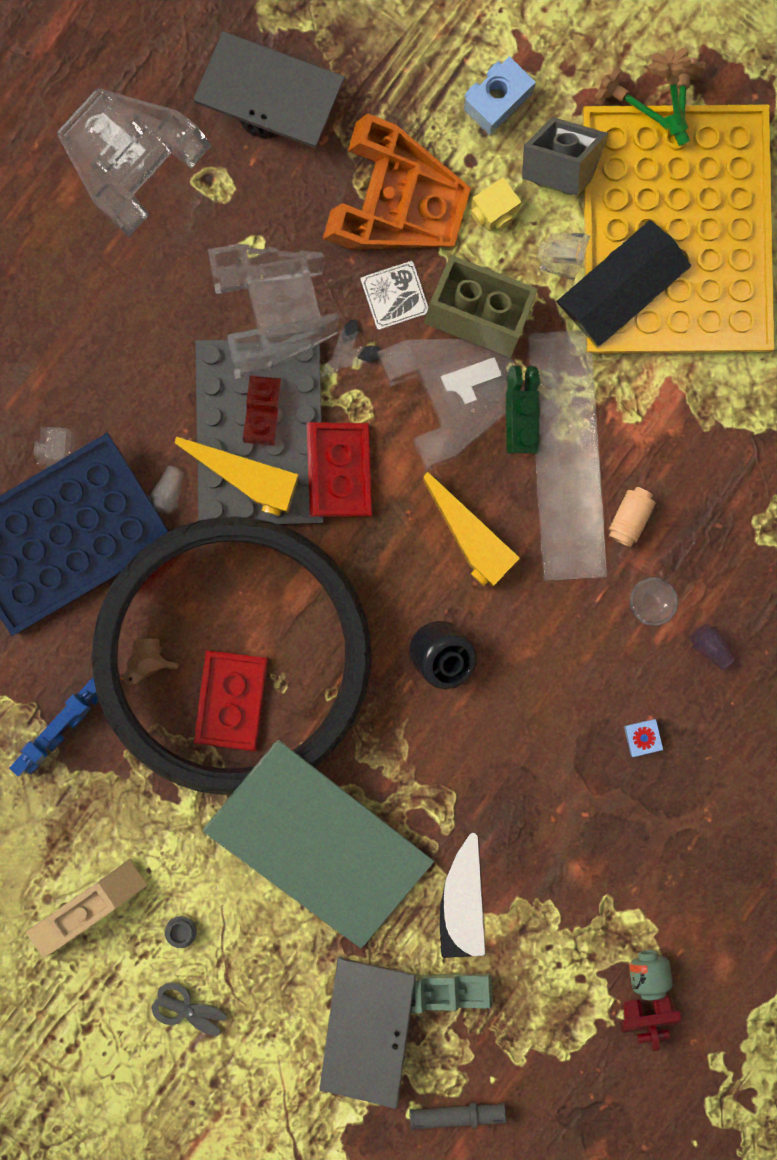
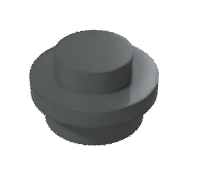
(180, 932)

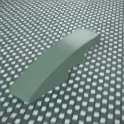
(452, 992)

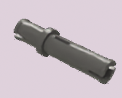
(458, 1116)

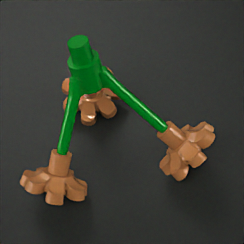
(678, 71)

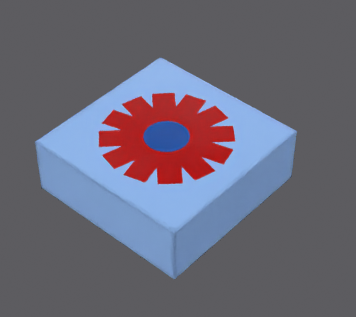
(643, 737)

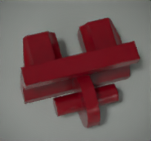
(664, 1016)

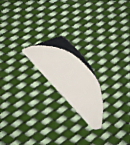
(462, 905)

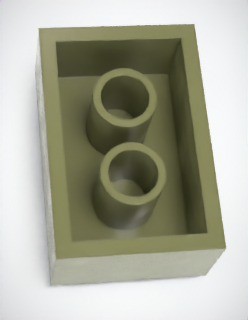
(480, 306)

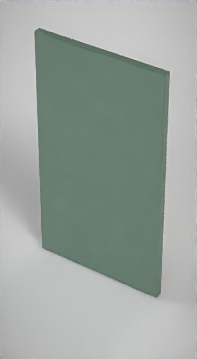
(318, 844)

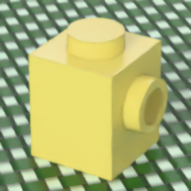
(495, 205)

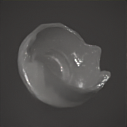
(654, 601)

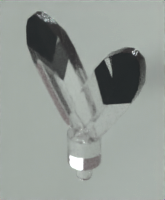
(346, 356)

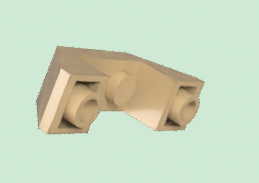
(86, 908)

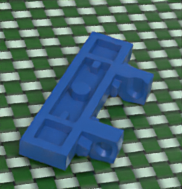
(72, 715)

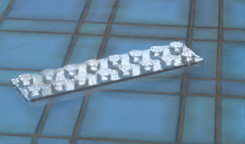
(568, 458)

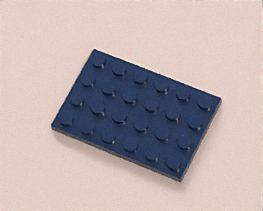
(70, 531)

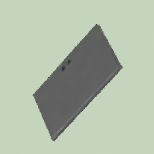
(271, 85)
(365, 1021)

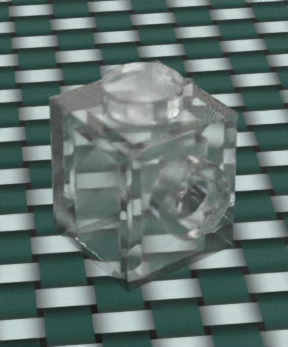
(54, 445)

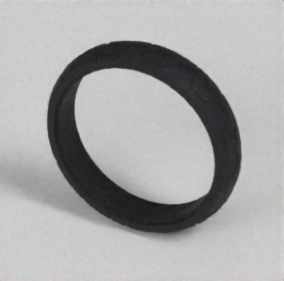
(196, 534)

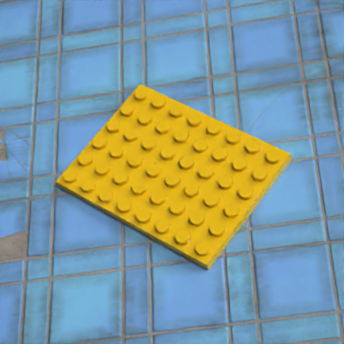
(714, 206)

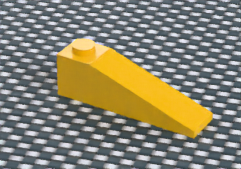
(260, 482)
(479, 545)

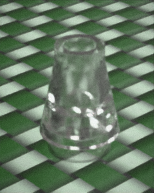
(167, 491)

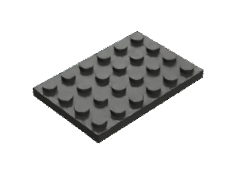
(222, 421)

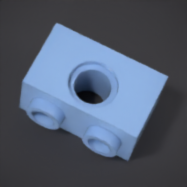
(491, 111)

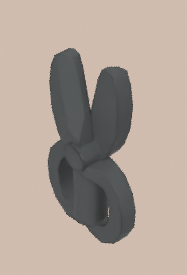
(194, 1013)

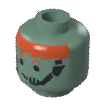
(650, 975)

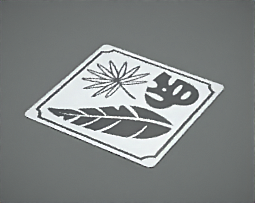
(394, 295)

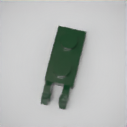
(522, 411)

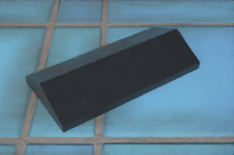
(624, 283)

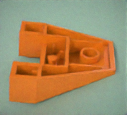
(408, 199)

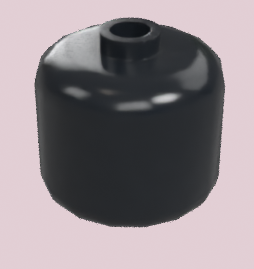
(443, 655)

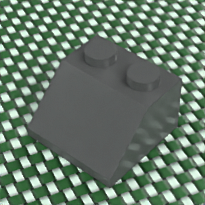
(563, 156)

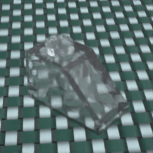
(563, 253)

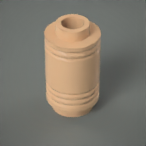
(632, 516)

